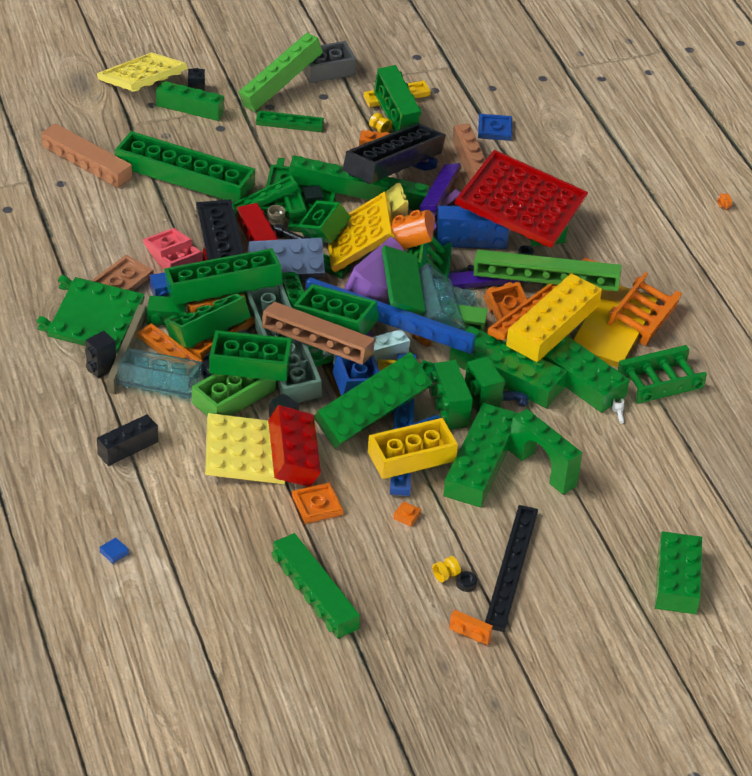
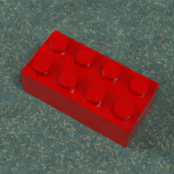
(294, 446)

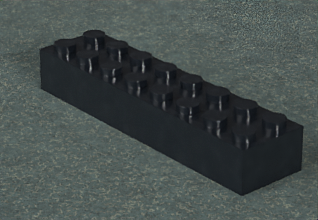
(393, 153)

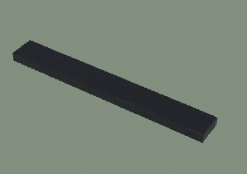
(511, 568)

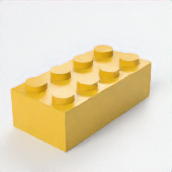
(412, 448)

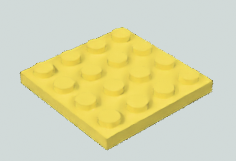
(142, 71)
(239, 448)

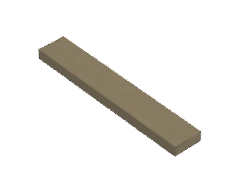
(129, 342)

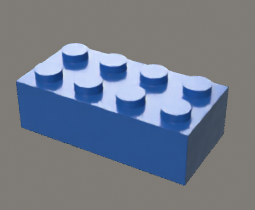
(468, 229)

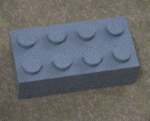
(296, 255)

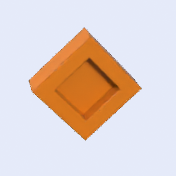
(407, 513)

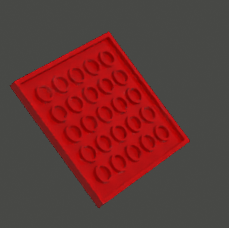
(521, 198)

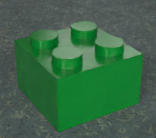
(324, 221)
(484, 382)

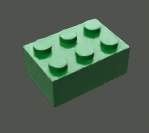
(451, 394)

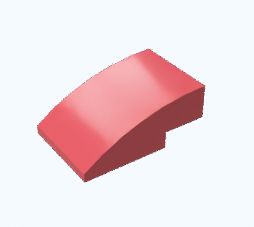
(172, 249)

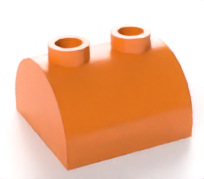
(413, 228)

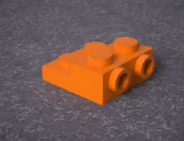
(504, 298)

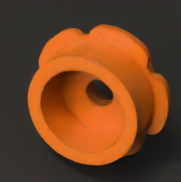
(724, 201)

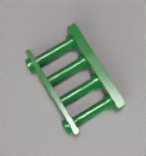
(441, 256)
(662, 360)

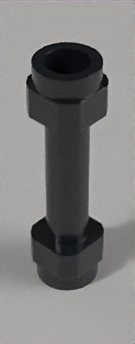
(281, 231)

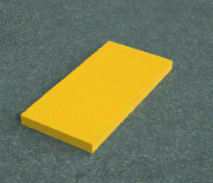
(613, 341)

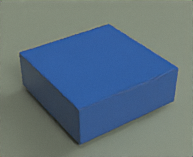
(114, 550)

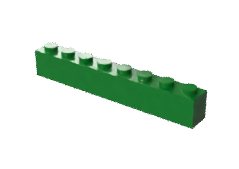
(333, 179)

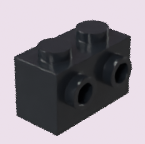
(100, 354)

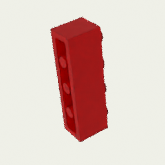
(254, 223)

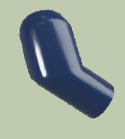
(516, 396)

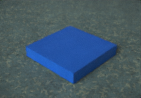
(495, 127)

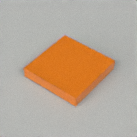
(317, 503)

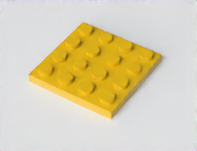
(363, 233)

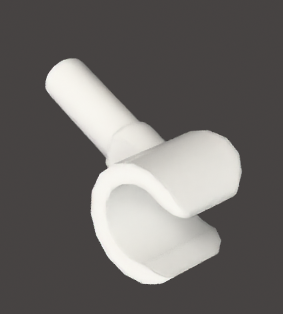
(618, 407)

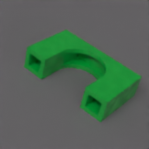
(564, 457)

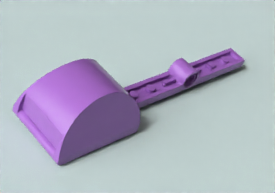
(369, 275)

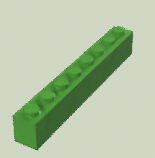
(545, 269)

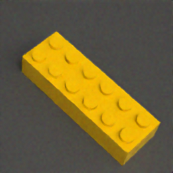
(553, 317)

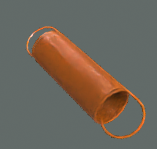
(422, 340)

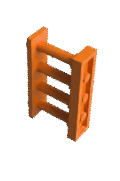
(654, 322)

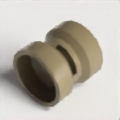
(276, 215)

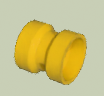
(380, 123)
(445, 569)

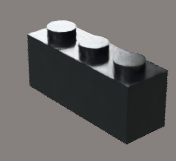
(127, 440)

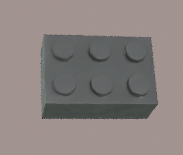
(333, 63)

